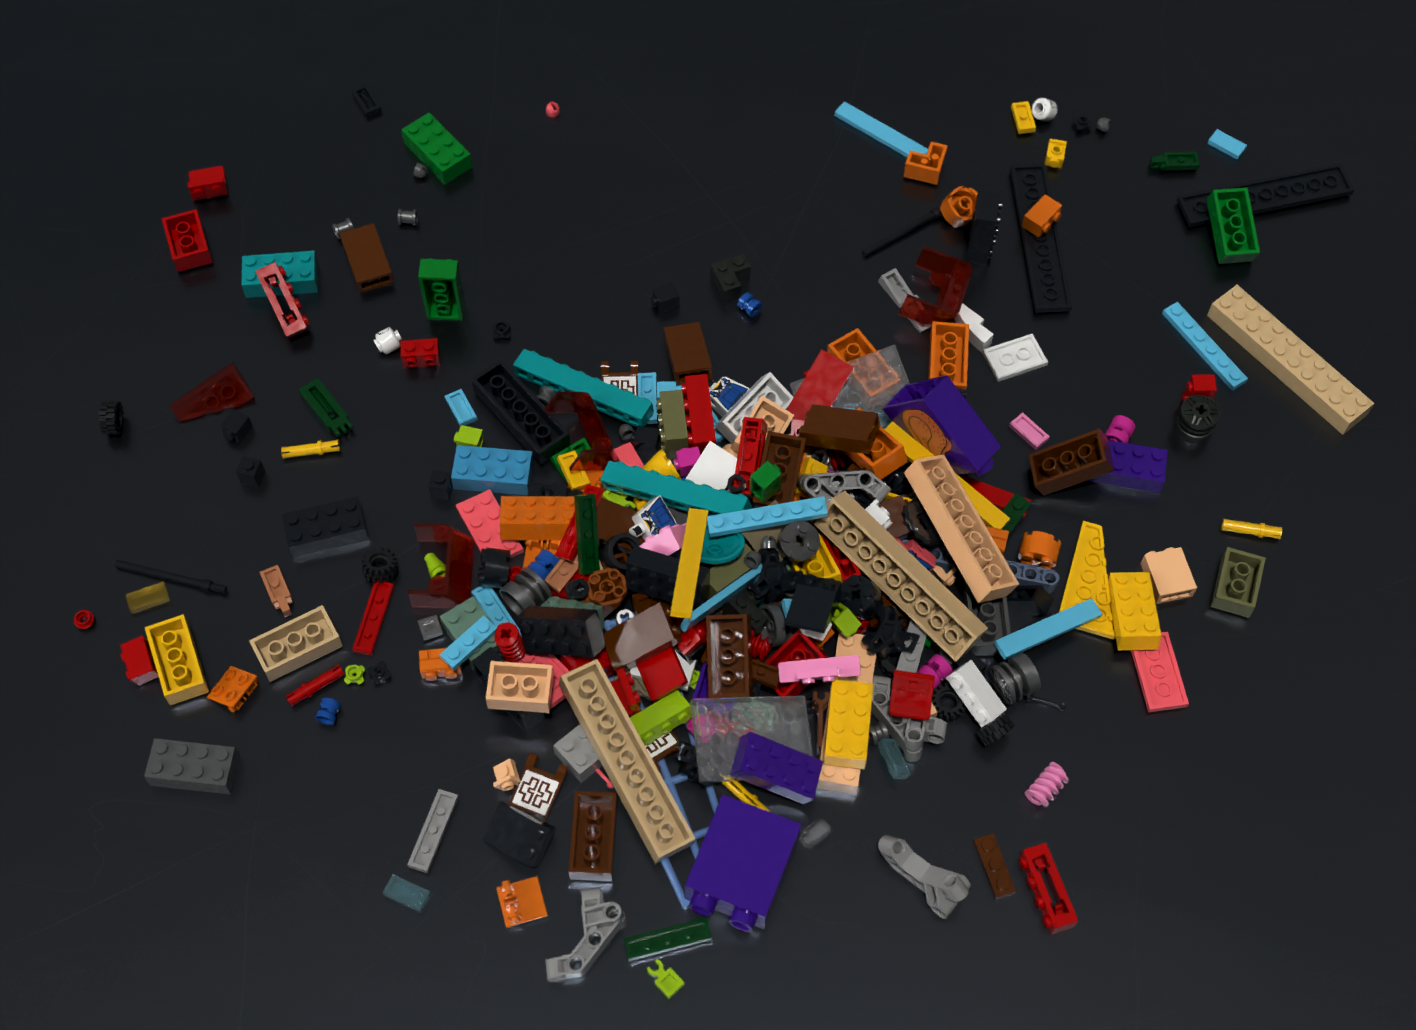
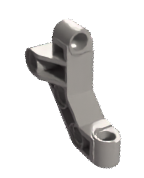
(823, 485)
(910, 732)
(941, 886)
(596, 922)

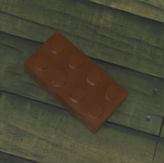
(786, 453)
(1071, 462)
(729, 656)
(593, 836)

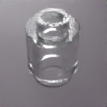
(814, 833)

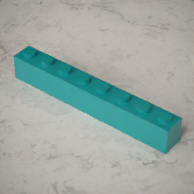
(606, 397)
(674, 492)

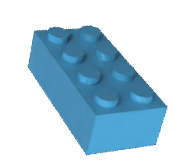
(492, 469)

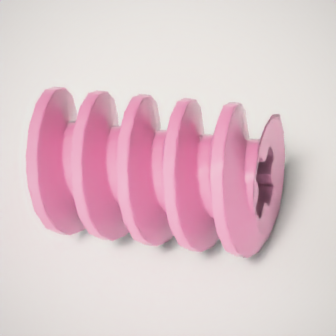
(1046, 785)

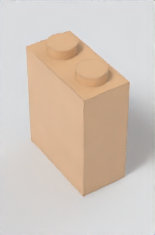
(1169, 575)

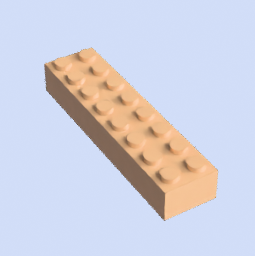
(961, 528)
(836, 777)

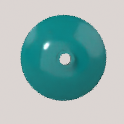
(721, 548)

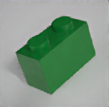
(765, 481)

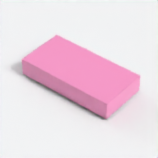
(1029, 431)

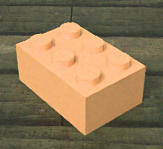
(772, 414)
(519, 686)

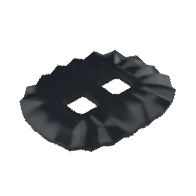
(913, 511)

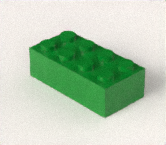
(436, 148)
(1233, 225)
(441, 289)

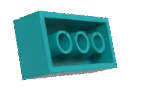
(300, 271)

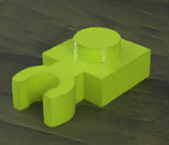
(618, 498)
(668, 981)

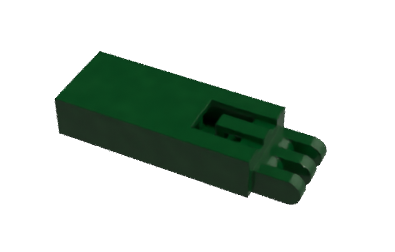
(323, 405)

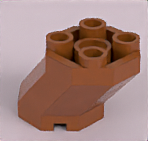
(606, 589)

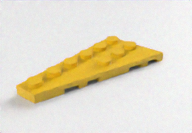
(1090, 580)

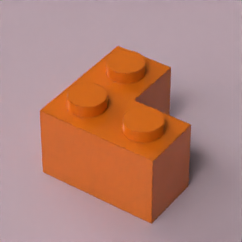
(926, 166)

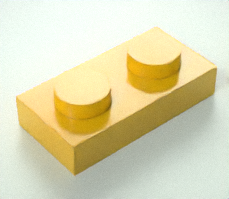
(1023, 117)
(575, 479)

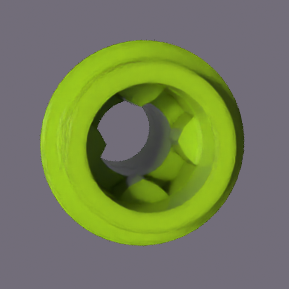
(435, 565)

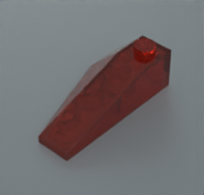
(218, 392)

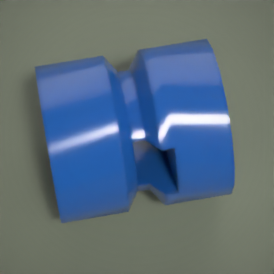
(544, 563)

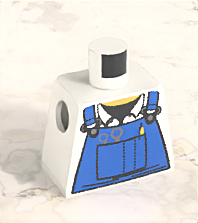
(725, 394)
(651, 518)

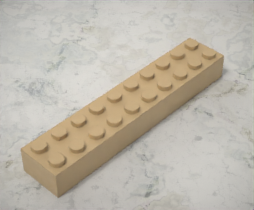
(1290, 359)
(901, 576)
(626, 761)

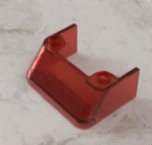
(947, 273)
(602, 447)
(456, 585)

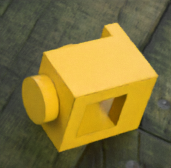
(1055, 153)

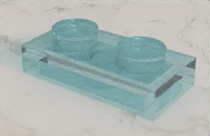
(896, 764)
(406, 893)

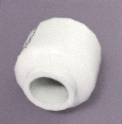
(1044, 109)
(387, 340)

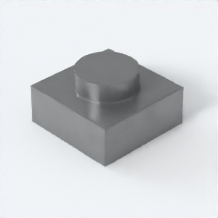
(430, 627)

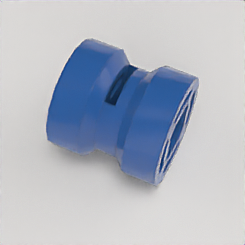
(749, 304)
(328, 711)

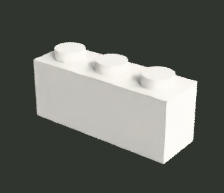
(976, 693)

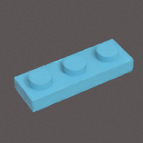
(648, 389)
(468, 643)

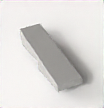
(898, 290)

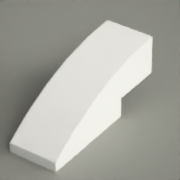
(978, 334)

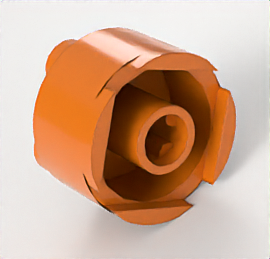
(959, 206)
(1039, 550)

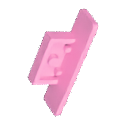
(818, 669)

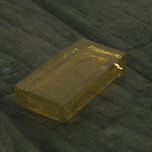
(147, 597)

